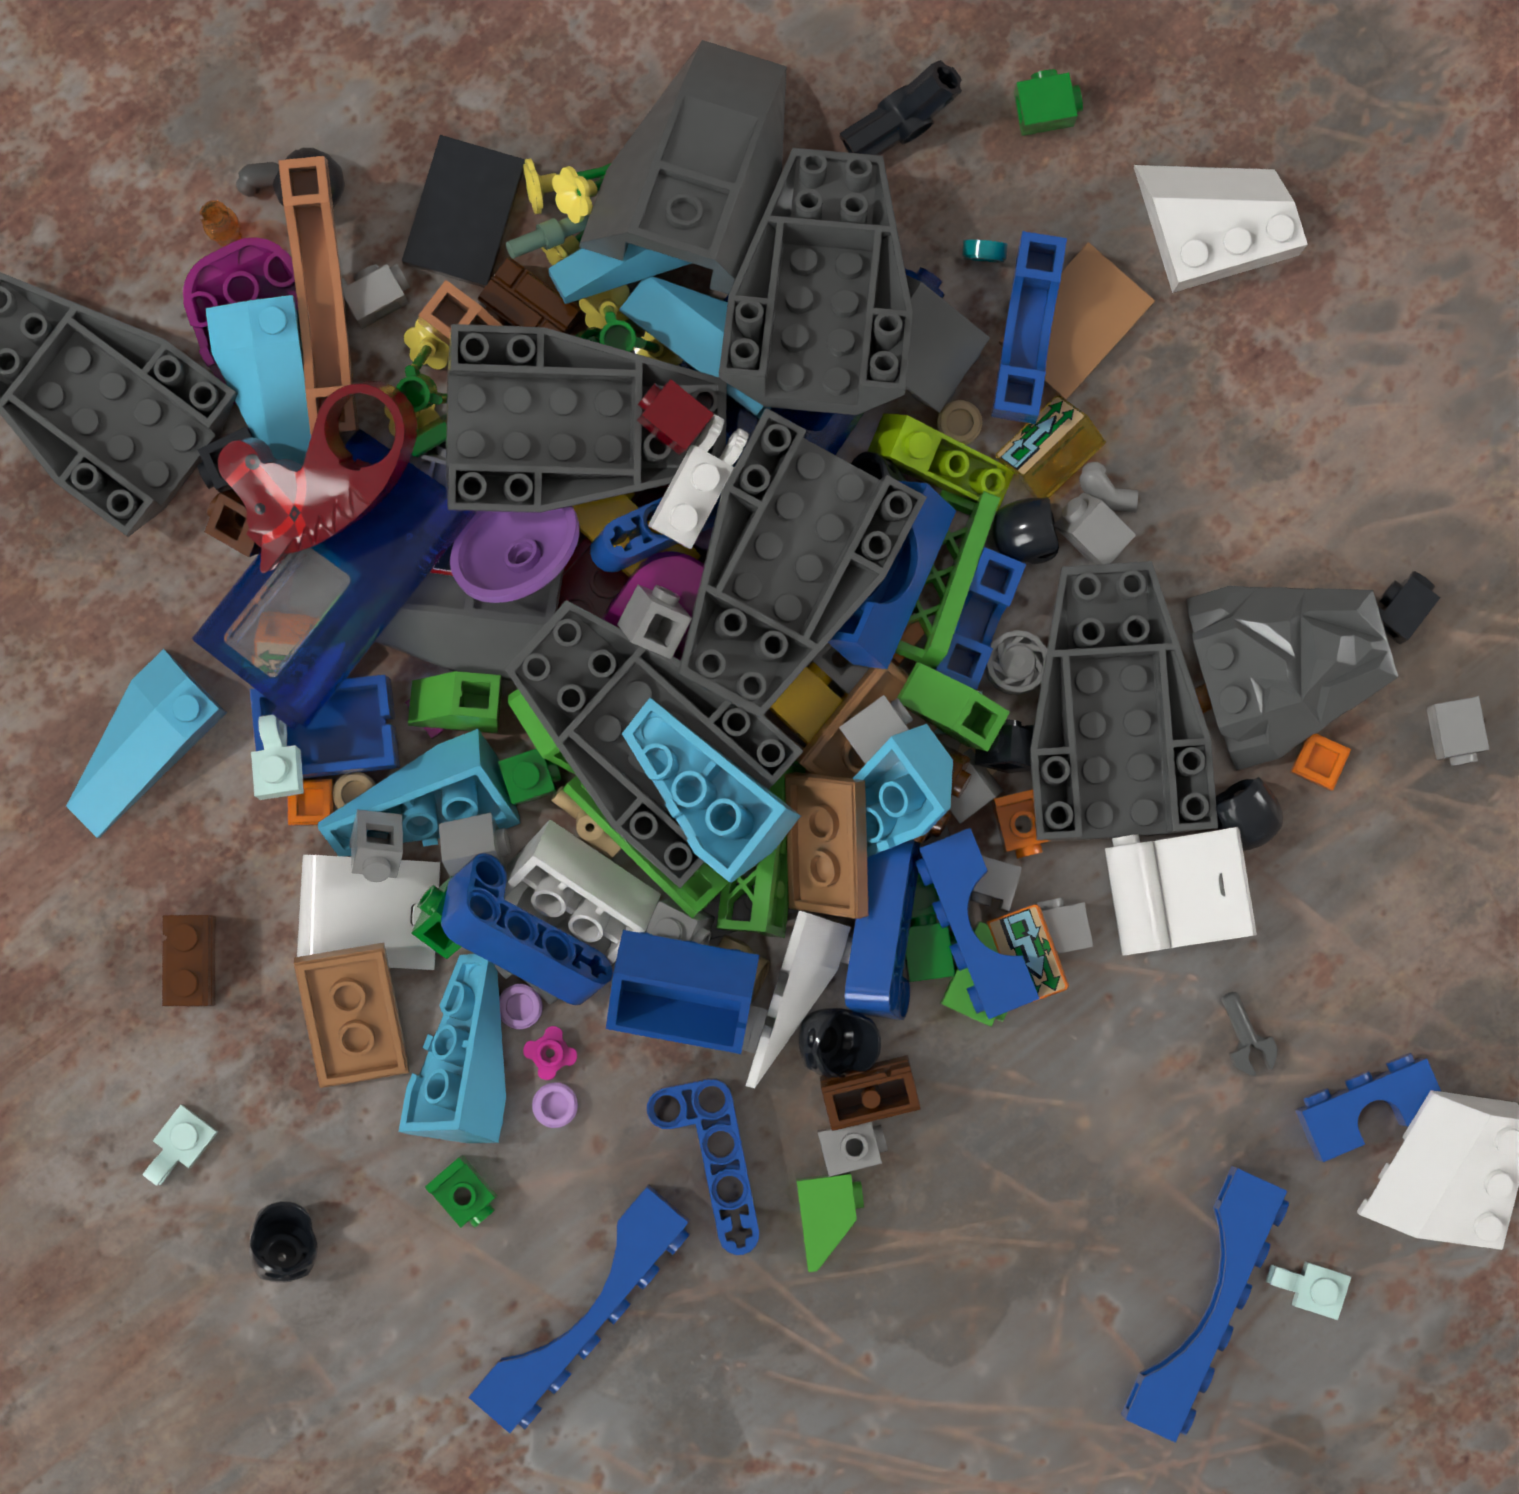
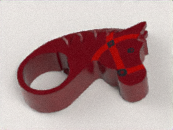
(311, 502)

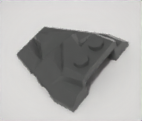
(1286, 662)

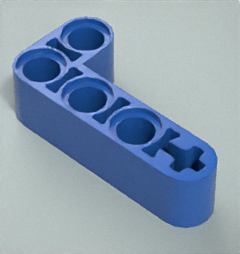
(642, 540)
(881, 939)
(516, 940)
(715, 1166)

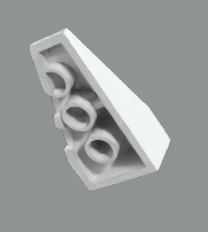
(807, 969)

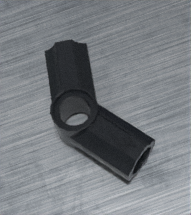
(904, 112)

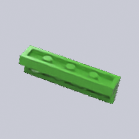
(959, 579)
(770, 890)
(692, 896)

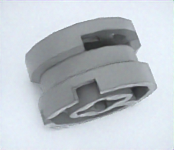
(1016, 662)

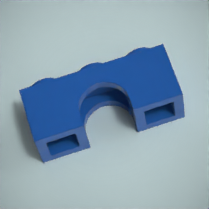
(986, 601)
(1332, 1119)

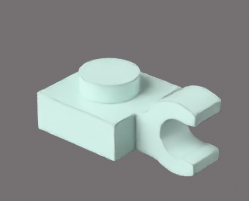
(278, 766)
(182, 1141)
(1315, 1288)

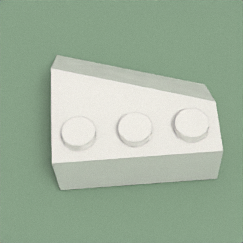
(1218, 220)
(578, 890)
(1452, 1173)

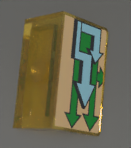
(1052, 448)

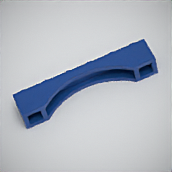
(521, 1379)
(1167, 1390)

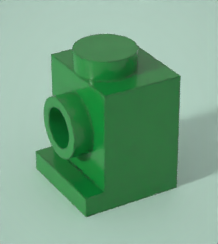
(458, 1175)

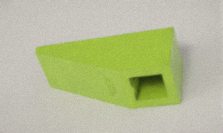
(939, 458)

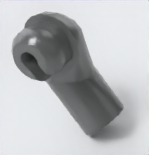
(256, 176)

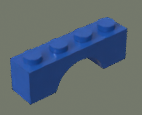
(1028, 327)
(879, 622)
(998, 979)

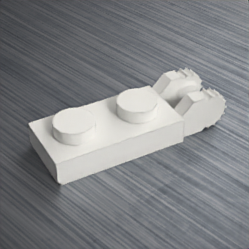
(697, 485)

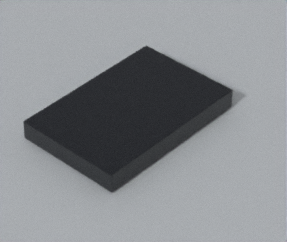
(463, 211)

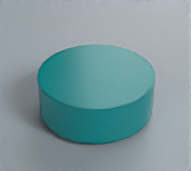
(984, 250)

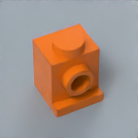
(1006, 812)

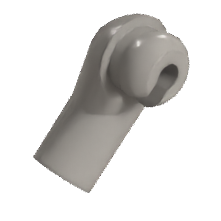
(1097, 484)

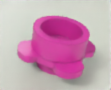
(553, 1040)

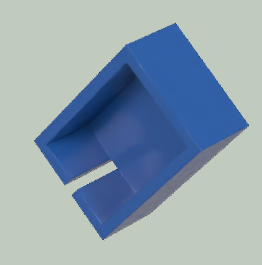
(346, 733)
(681, 991)

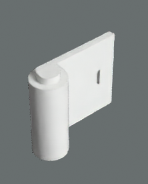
(1174, 891)
(350, 911)

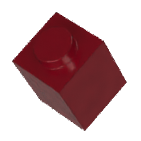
(673, 415)

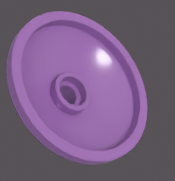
(513, 552)

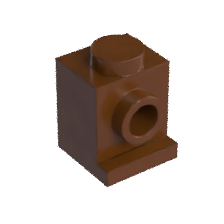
(228, 523)

